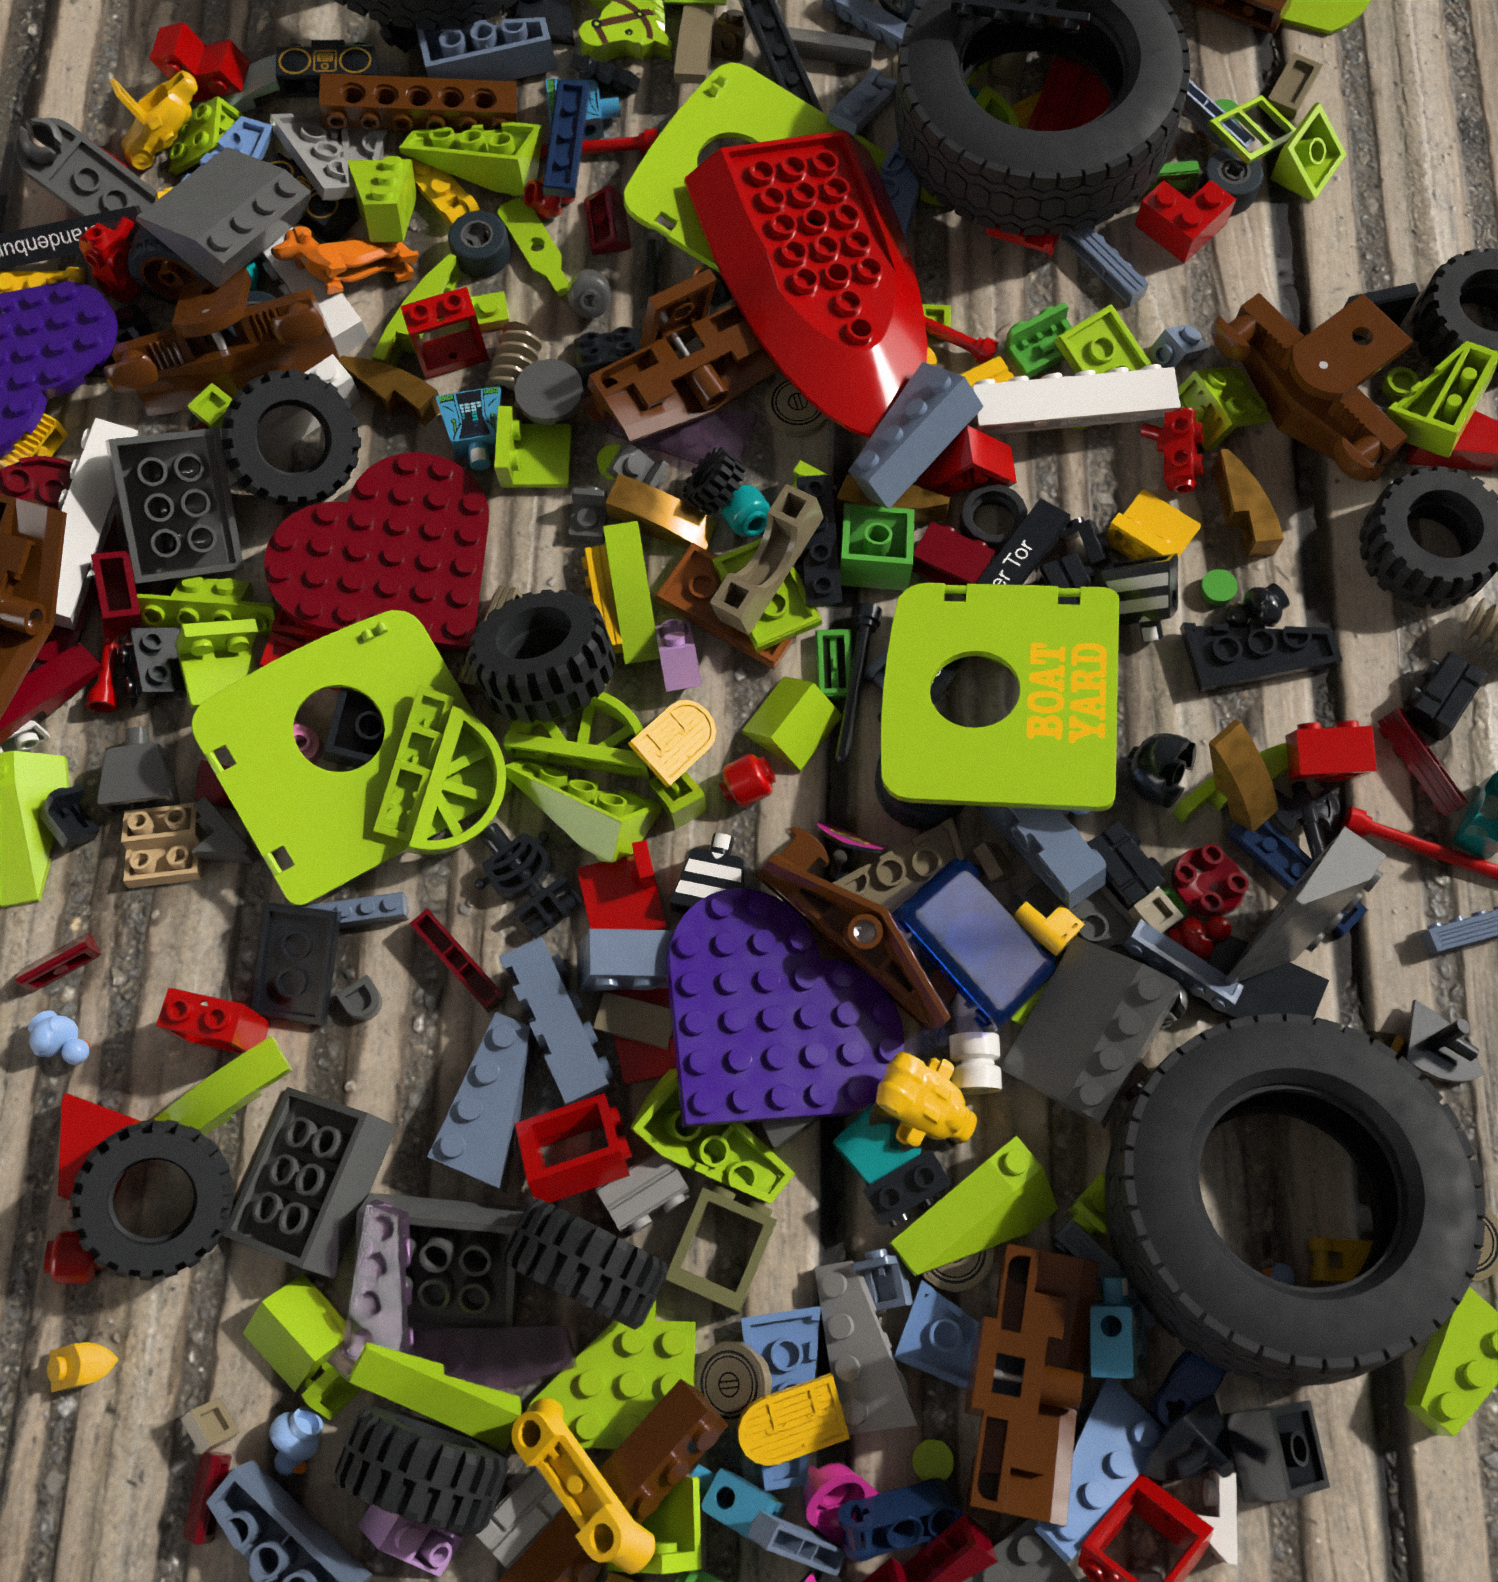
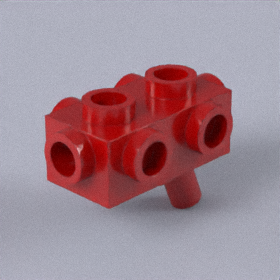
(107, 255)
(1179, 443)

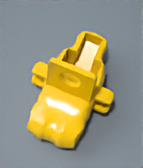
(157, 118)
(924, 1101)

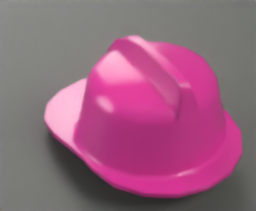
(827, 1492)

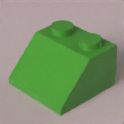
(876, 547)

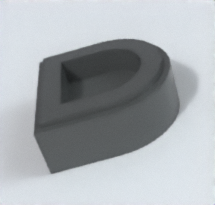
(361, 999)

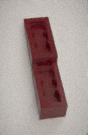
(49, 687)
(950, 1557)

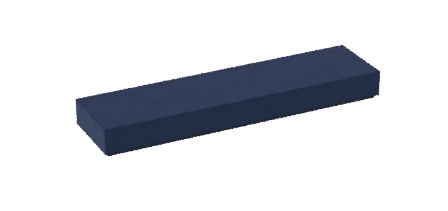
(566, 138)
(1284, 863)

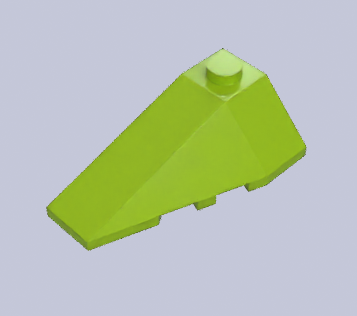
(490, 158)
(591, 816)
(24, 838)
(718, 1151)
(989, 1207)

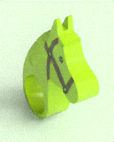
(626, 29)

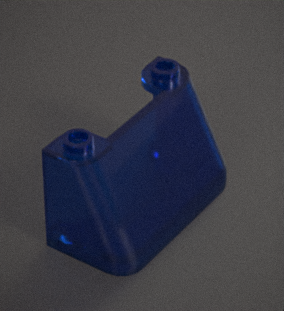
(974, 943)

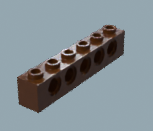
(414, 102)

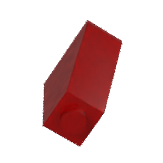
(1474, 450)
(83, 1129)

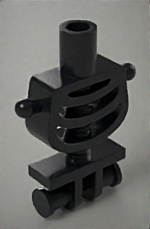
(508, 857)

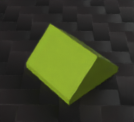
(1309, 155)
(793, 721)
(297, 1331)

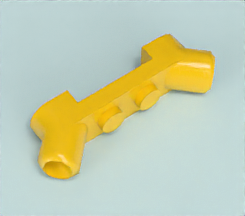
(604, 1523)

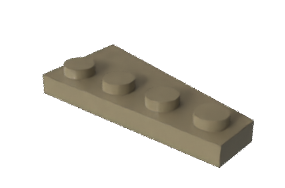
(906, 868)

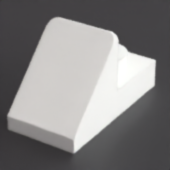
(1221, 1498)

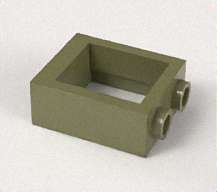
(754, 1212)

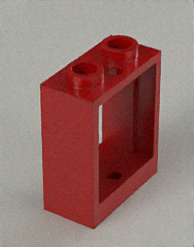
(436, 353)
(218, 1026)
(581, 1172)
(1163, 1514)

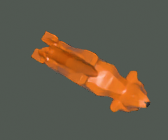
(344, 260)

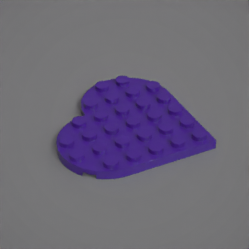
(46, 348)
(767, 1021)

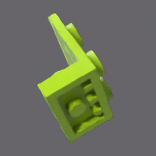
(201, 133)
(1222, 402)
(531, 453)
(215, 656)
(675, 1531)

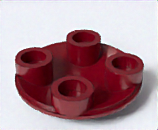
(1209, 881)

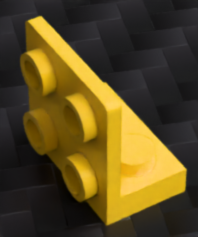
(1151, 528)

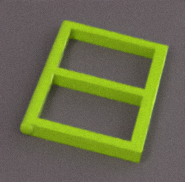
(1238, 112)

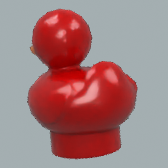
(544, 205)
(1194, 935)

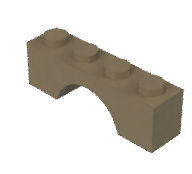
(788, 530)

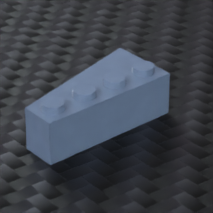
(489, 51)
(914, 432)
(1051, 849)
(622, 960)
(556, 1021)
(482, 1119)
(277, 1533)

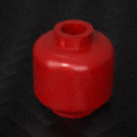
(747, 780)
(68, 1261)

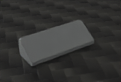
(833, 47)

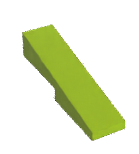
(425, 1389)

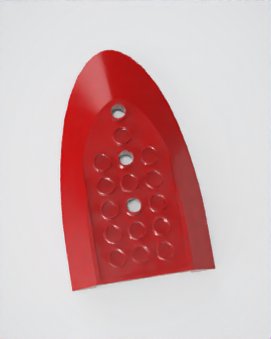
(826, 299)

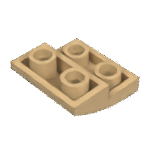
(161, 845)

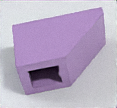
(678, 655)
(409, 1540)

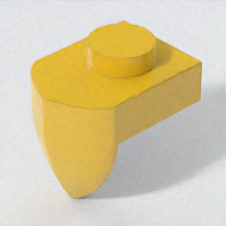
(78, 1365)

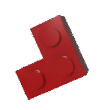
(216, 67)
(1184, 223)
(969, 462)
(1330, 752)

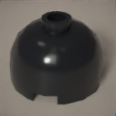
(1160, 766)

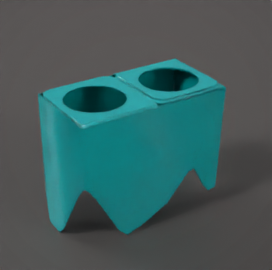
(1480, 845)
(872, 1149)

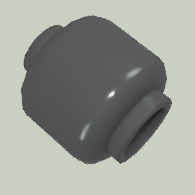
(586, 283)

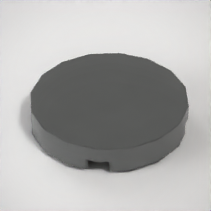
(549, 391)

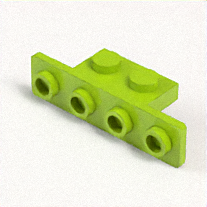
(205, 601)

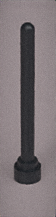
(866, 620)

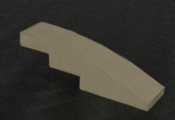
(695, 43)

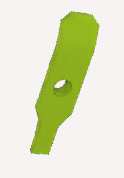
(529, 232)

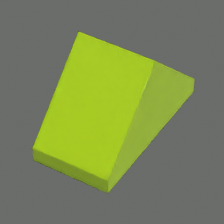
(681, 800)

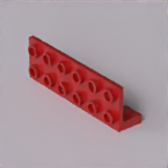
(628, 898)

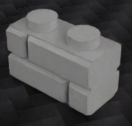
(650, 1187)
(521, 1516)

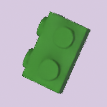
(1032, 342)

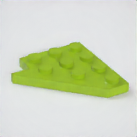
(623, 1378)

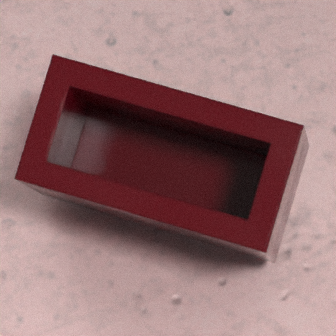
(950, 557)
(115, 592)

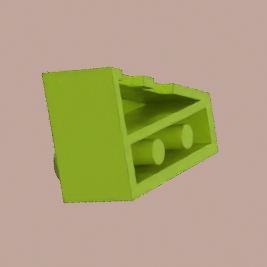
(384, 196)
(1444, 402)
(1457, 1367)

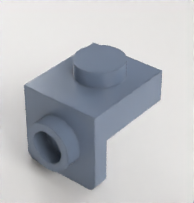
(1177, 346)
(885, 1279)

